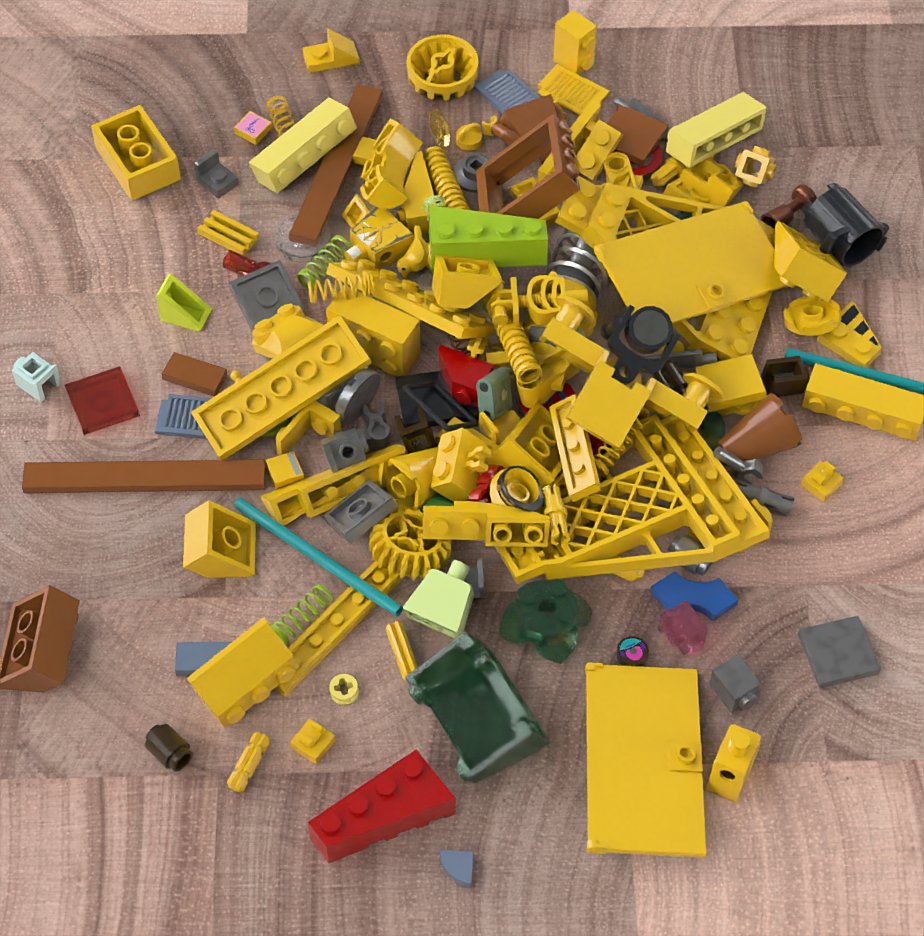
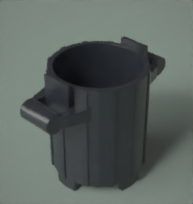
(844, 226)

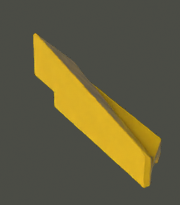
(326, 488)

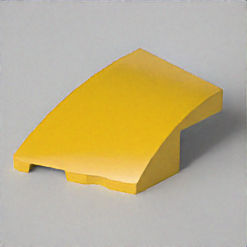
(706, 183)

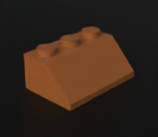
(38, 641)

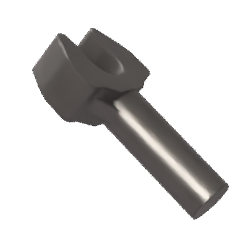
(743, 469)

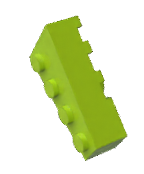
(487, 236)

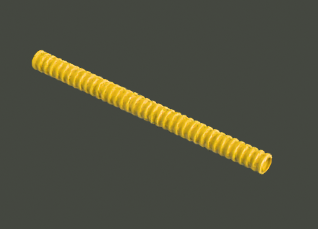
(511, 336)

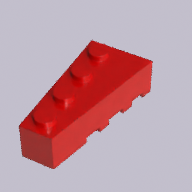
(388, 804)

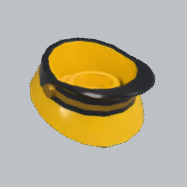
(516, 488)

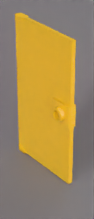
(693, 263)
(644, 761)

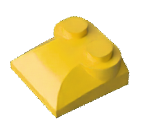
(282, 330)

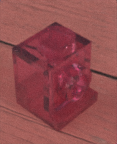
(683, 628)

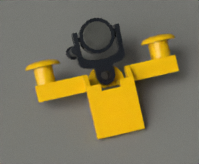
(612, 402)

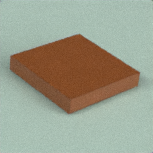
(639, 133)

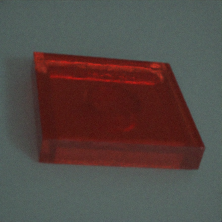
(102, 400)

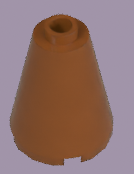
(762, 432)

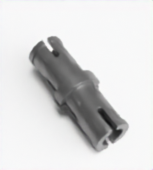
(766, 497)

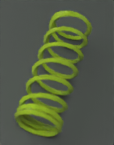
(306, 272)
(281, 633)

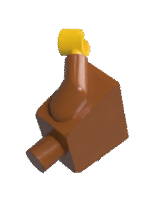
(522, 118)

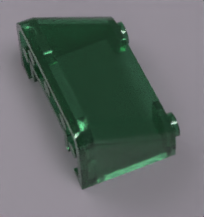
(477, 708)

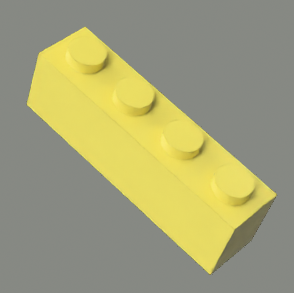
(715, 129)
(303, 145)

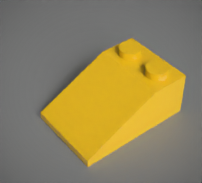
(804, 265)
(531, 446)

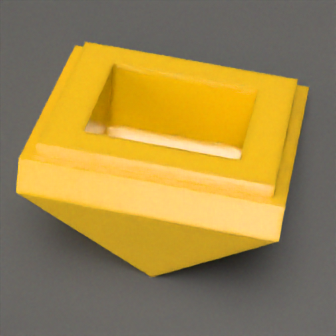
(355, 210)

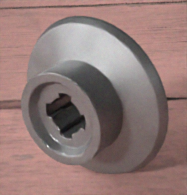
(465, 171)

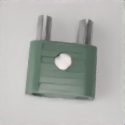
(495, 393)

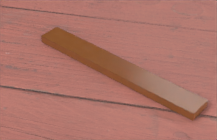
(334, 170)
(143, 476)

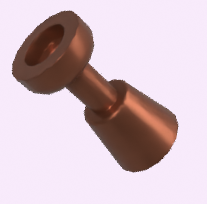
(785, 213)

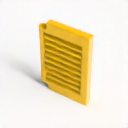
(571, 89)

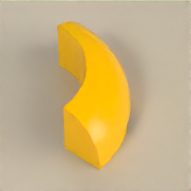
(387, 169)

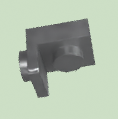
(214, 175)

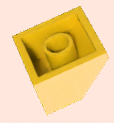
(463, 281)
(219, 542)

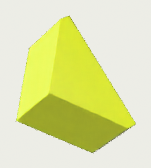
(181, 305)

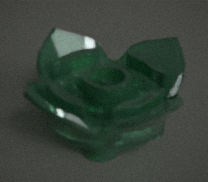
(552, 634)

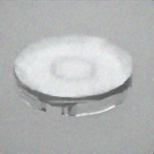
(296, 251)

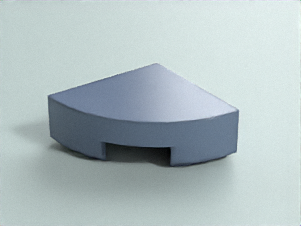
(458, 866)

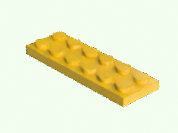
(412, 300)
(281, 387)

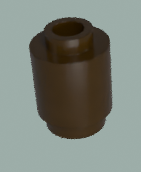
(672, 377)
(168, 747)

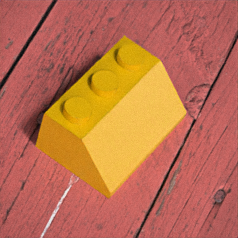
(244, 673)

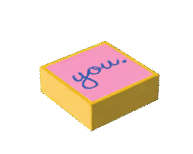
(253, 128)

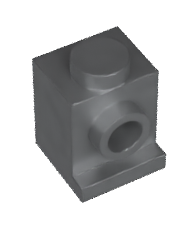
(334, 445)

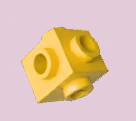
(745, 169)

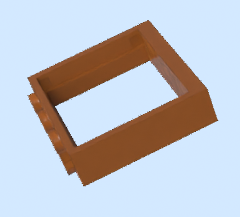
(548, 192)

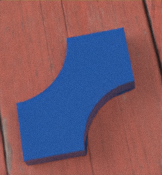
(708, 598)

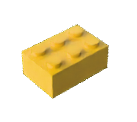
(136, 152)
(382, 331)

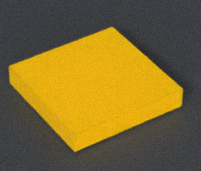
(737, 379)

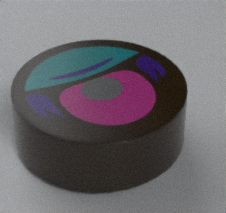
(632, 651)

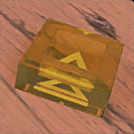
(439, 127)

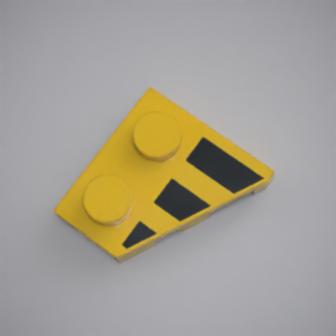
(852, 338)

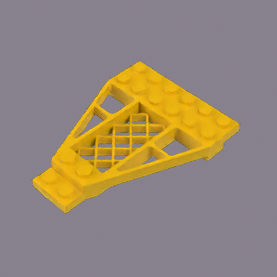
(596, 217)
(700, 497)

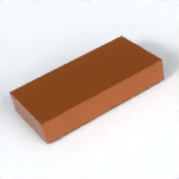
(194, 374)

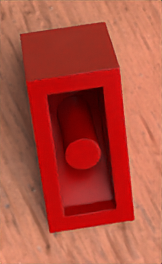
(462, 374)

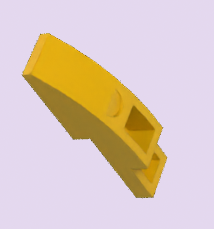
(486, 521)

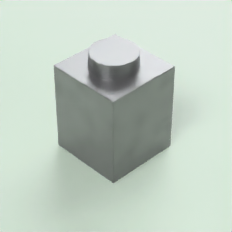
(735, 684)

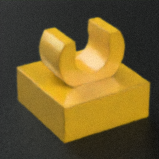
(822, 480)
(312, 741)

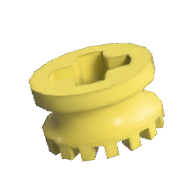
(353, 690)

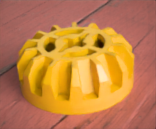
(440, 58)

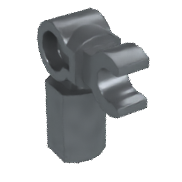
(377, 431)

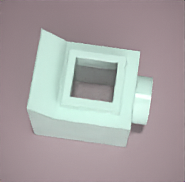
(32, 372)

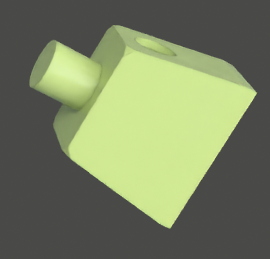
(442, 600)

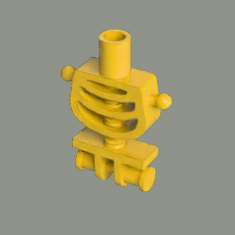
(508, 301)

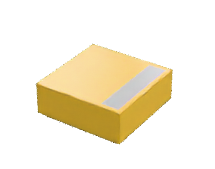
(284, 469)

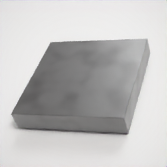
(264, 292)
(360, 511)
(839, 652)

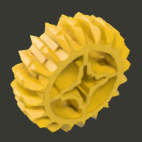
(400, 547)

